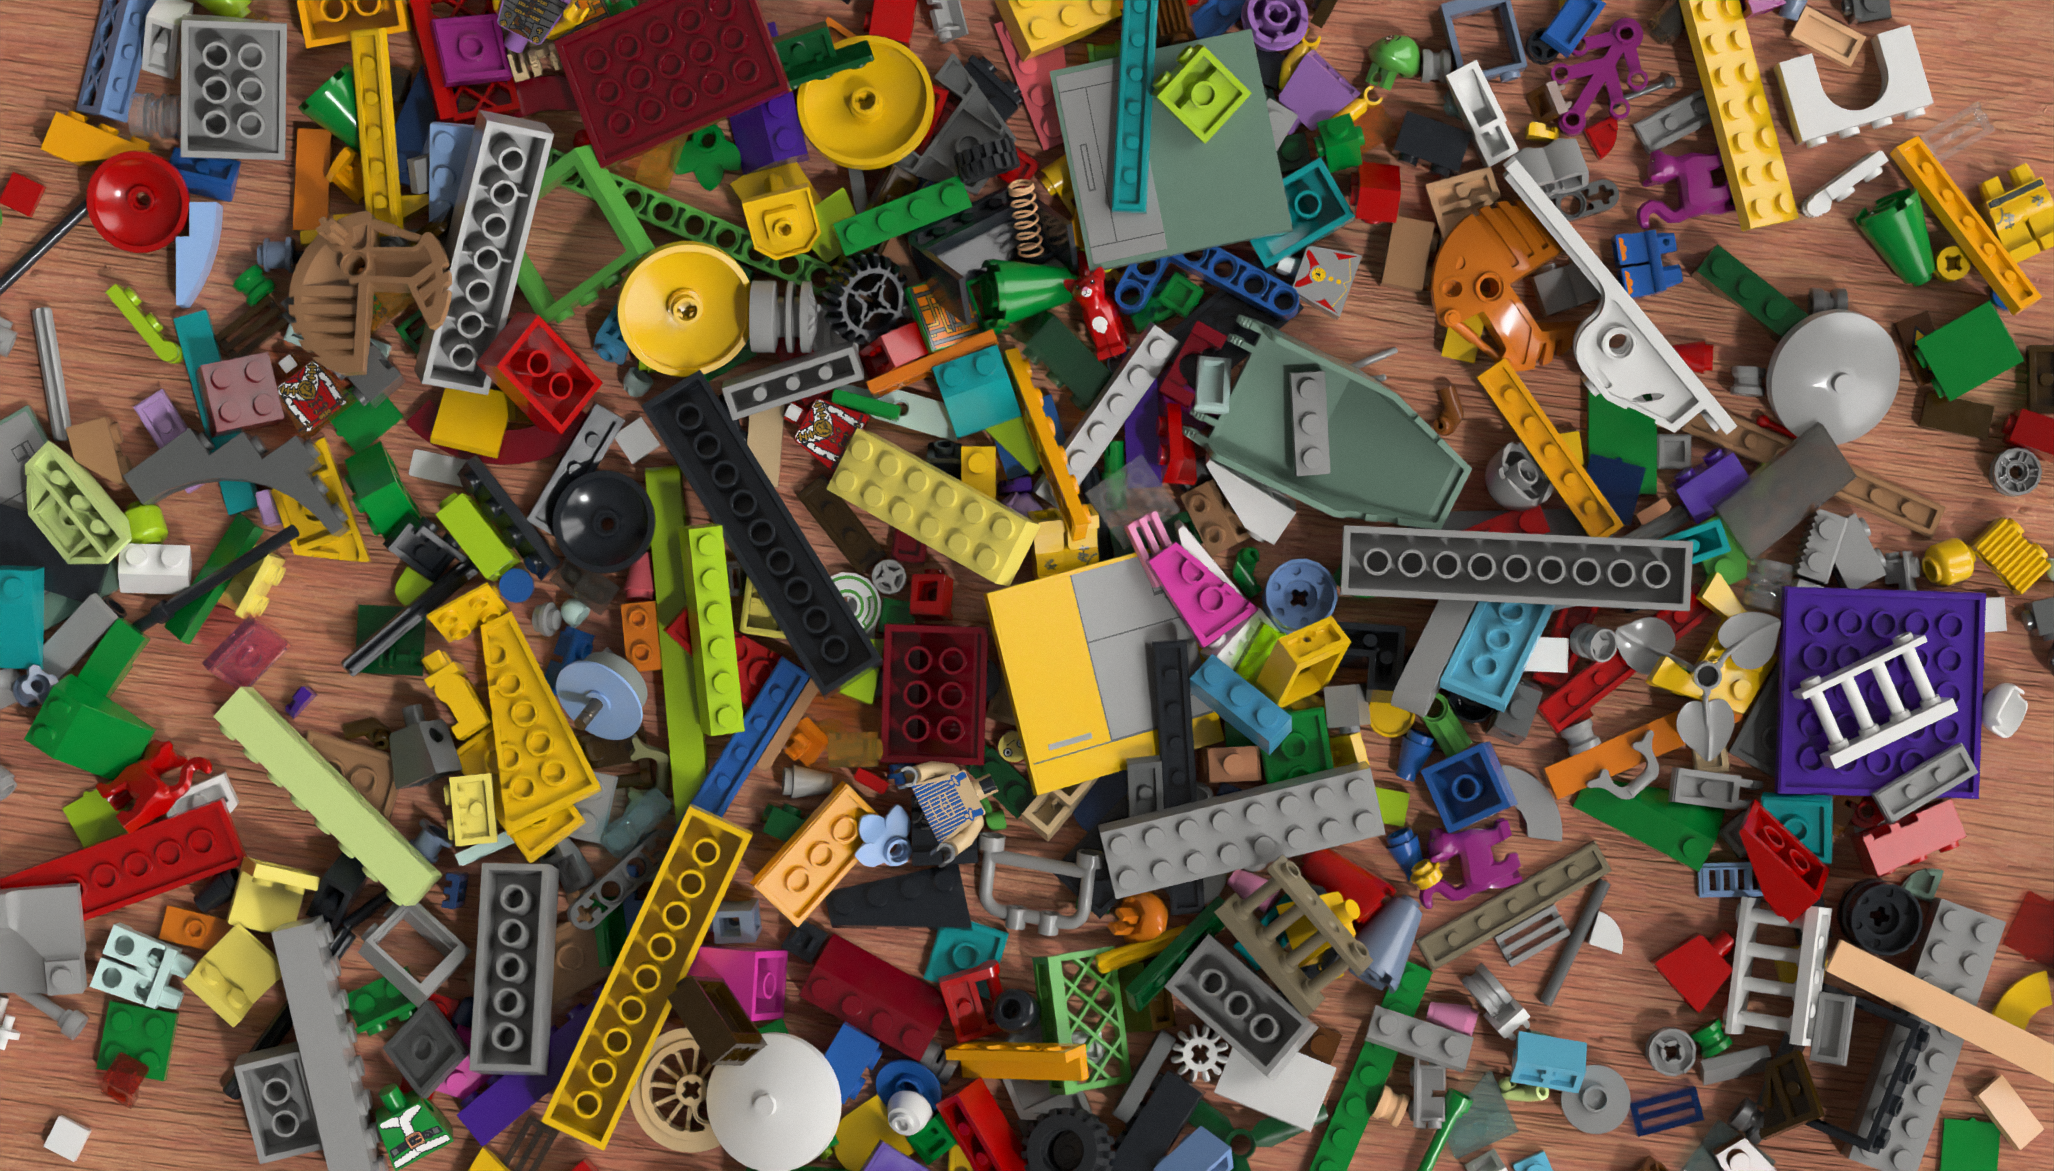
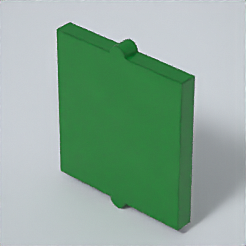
(365, 424)
(1969, 1145)

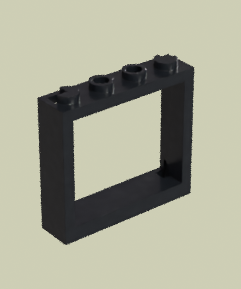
(1903, 1074)

